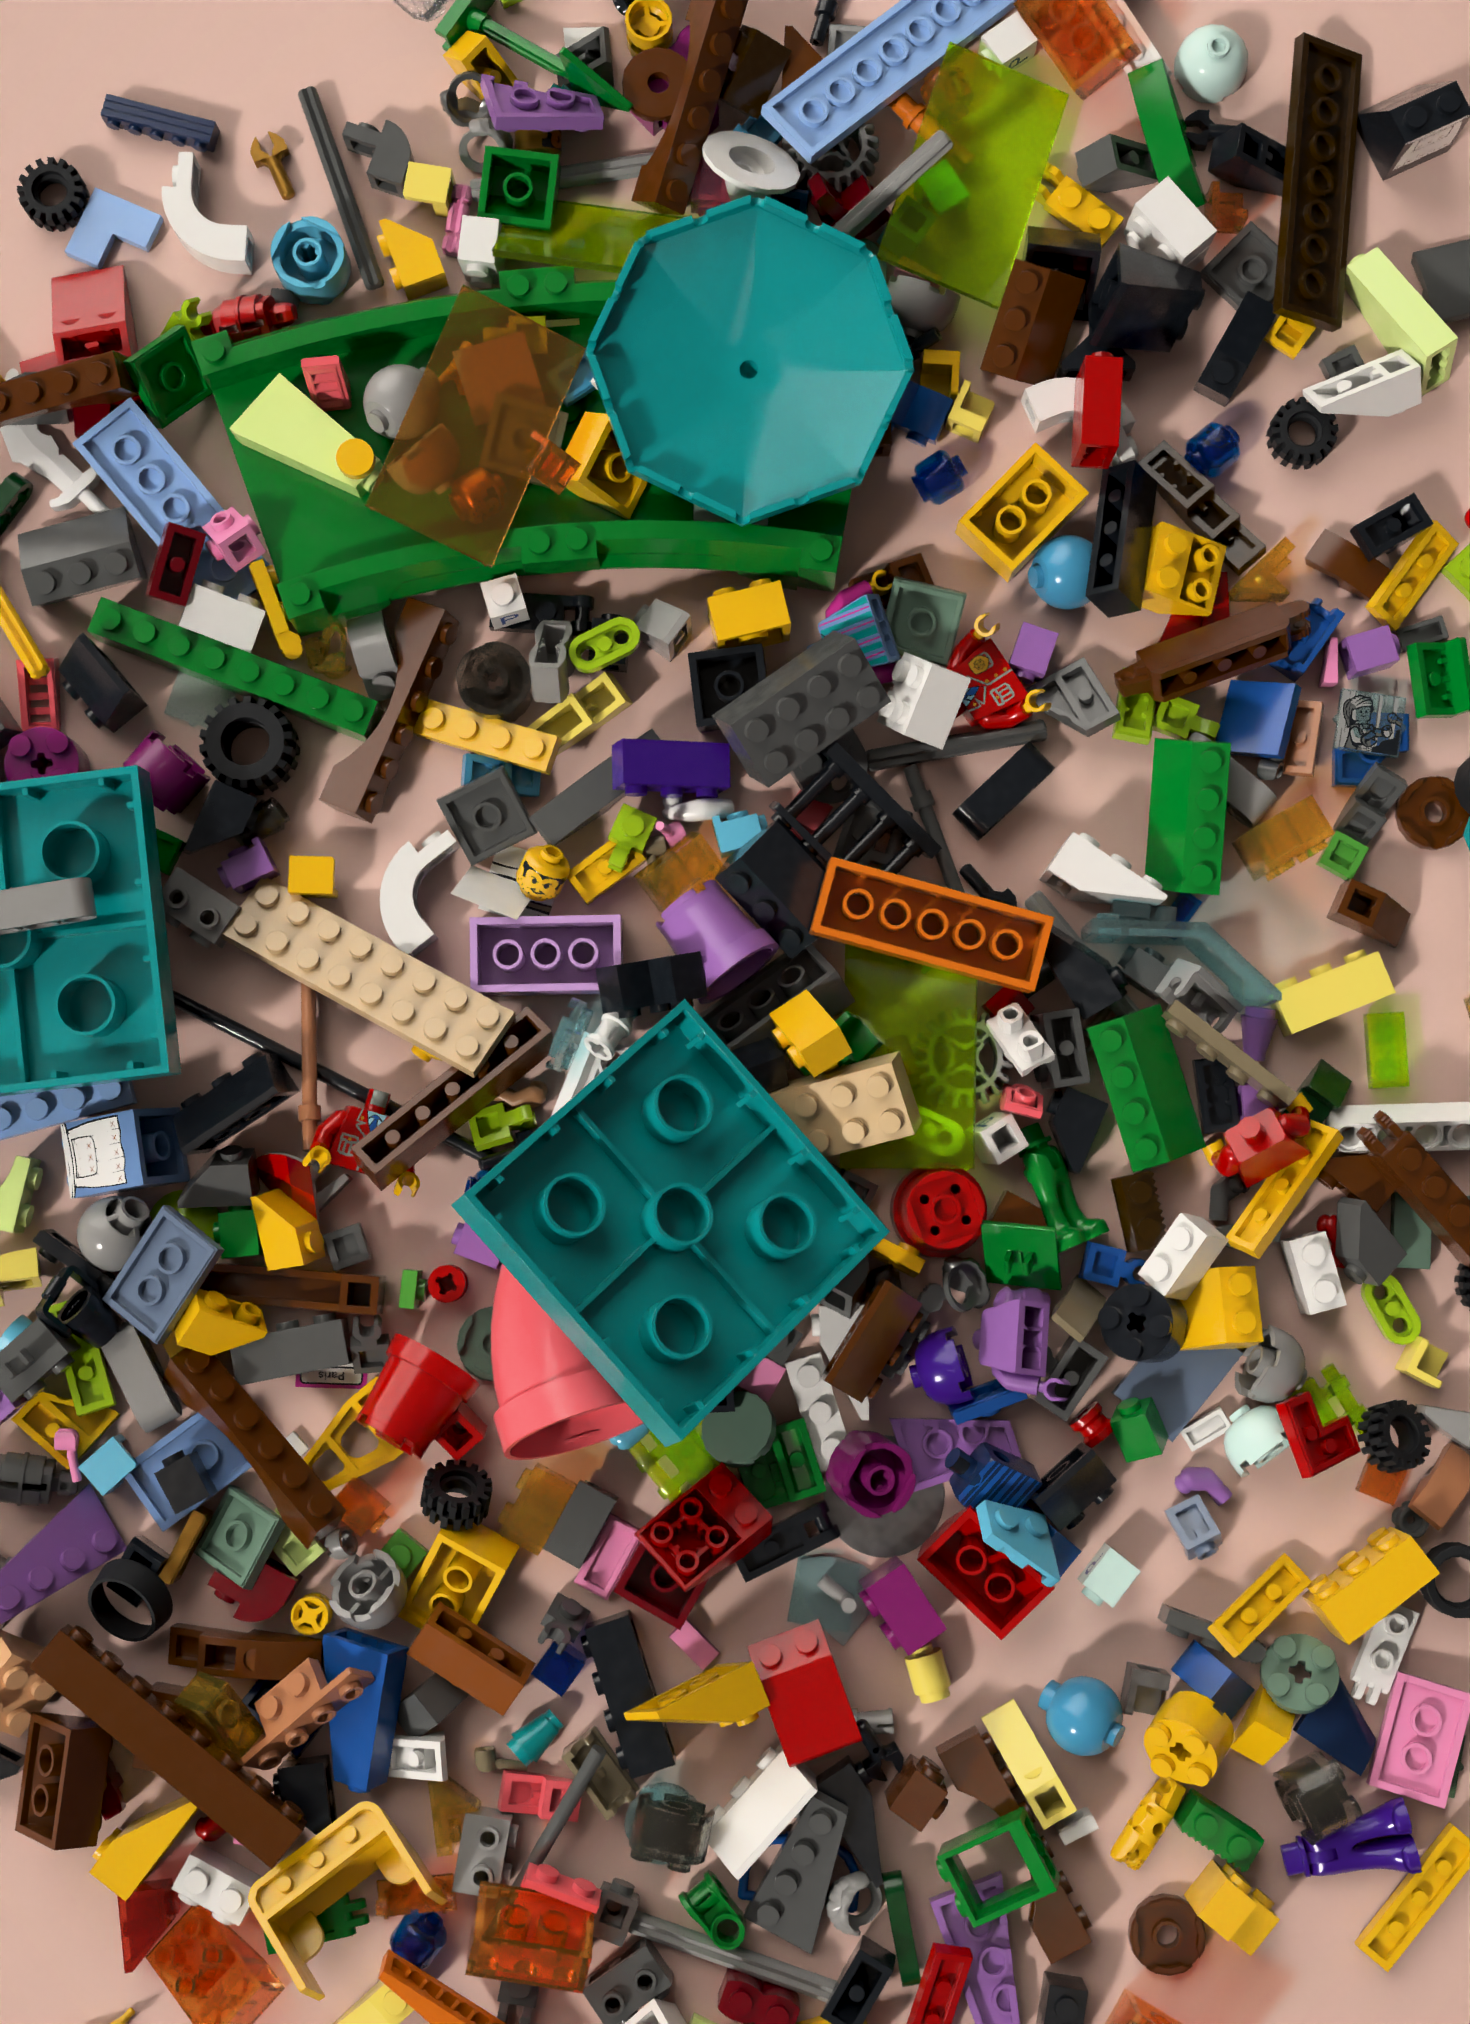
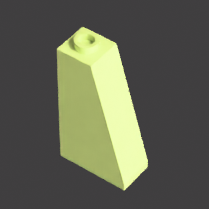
(1401, 316)
(299, 434)

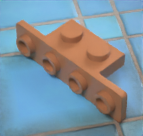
(300, 1707)

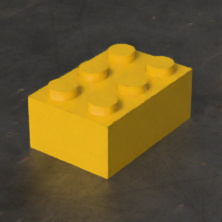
(1021, 512)
(1369, 1583)

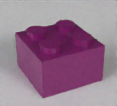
(902, 1605)

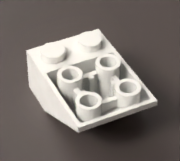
(1092, 876)

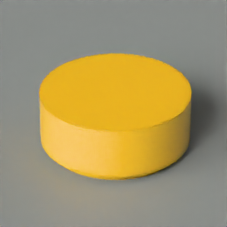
(355, 458)

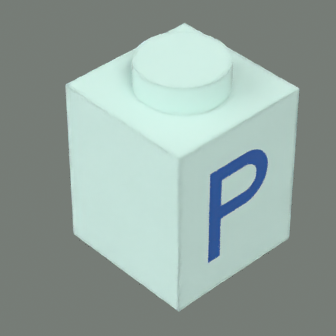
(1107, 1576)

